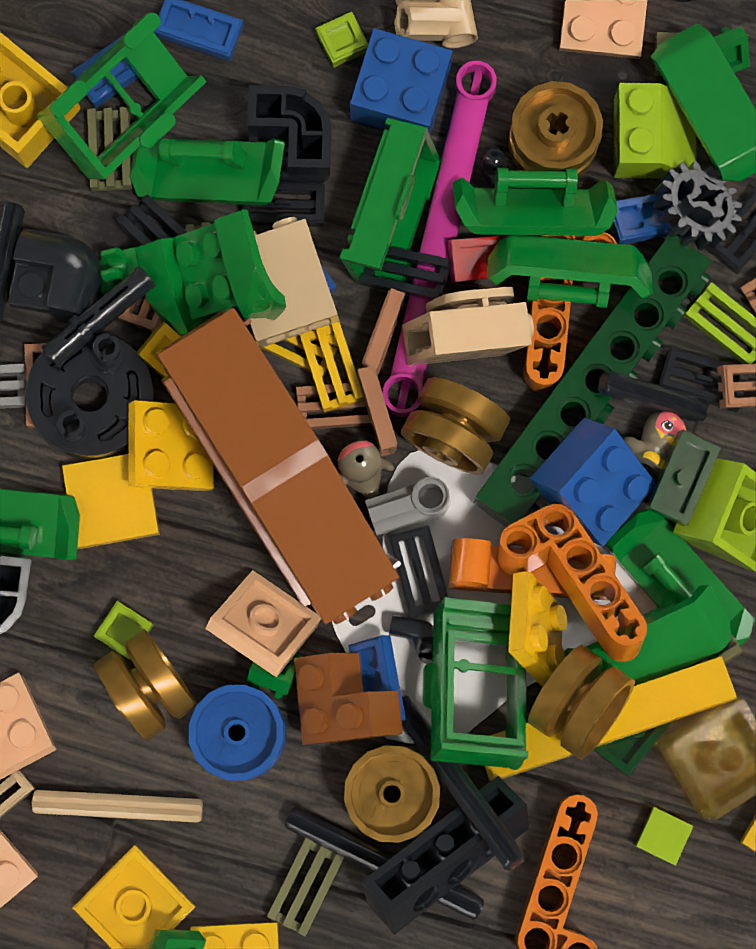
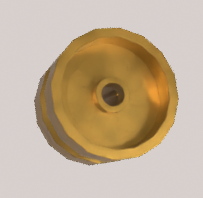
(558, 110)
(455, 425)
(140, 688)
(581, 701)
(398, 819)

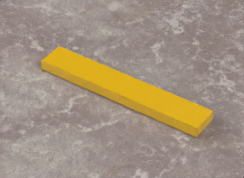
(648, 707)

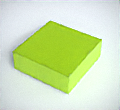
(342, 39)
(120, 626)
(664, 836)

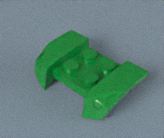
(208, 273)

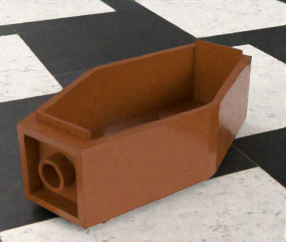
(276, 467)

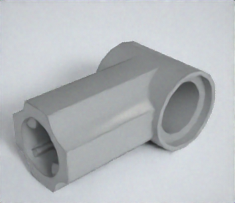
(403, 507)

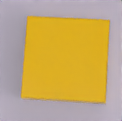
(107, 504)
(133, 903)

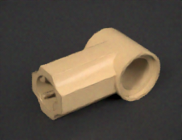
(437, 21)

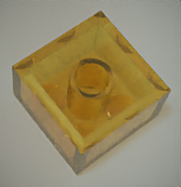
(715, 758)

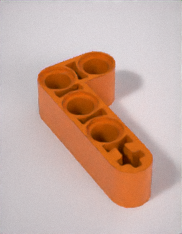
(558, 314)
(477, 569)
(578, 584)
(563, 878)

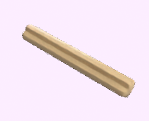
(117, 806)

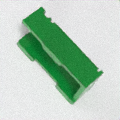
(158, 73)
(392, 199)
(483, 624)

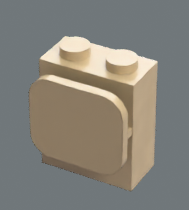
(298, 275)
(468, 327)

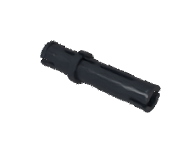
(96, 318)

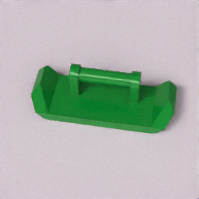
(711, 100)
(208, 171)
(536, 210)
(569, 261)
(38, 524)
(670, 569)
(675, 637)

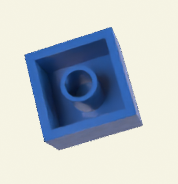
(400, 81)
(595, 479)

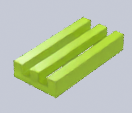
(714, 333)

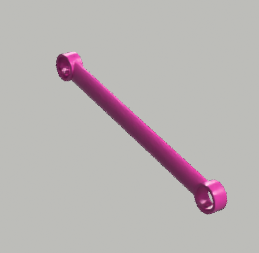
(443, 217)

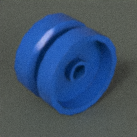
(263, 733)

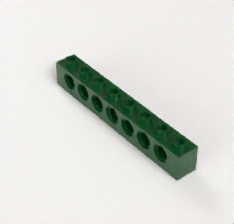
(673, 262)

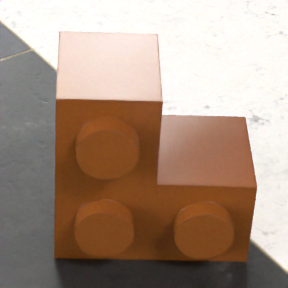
(335, 705)

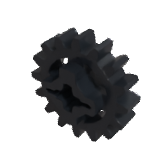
(697, 206)

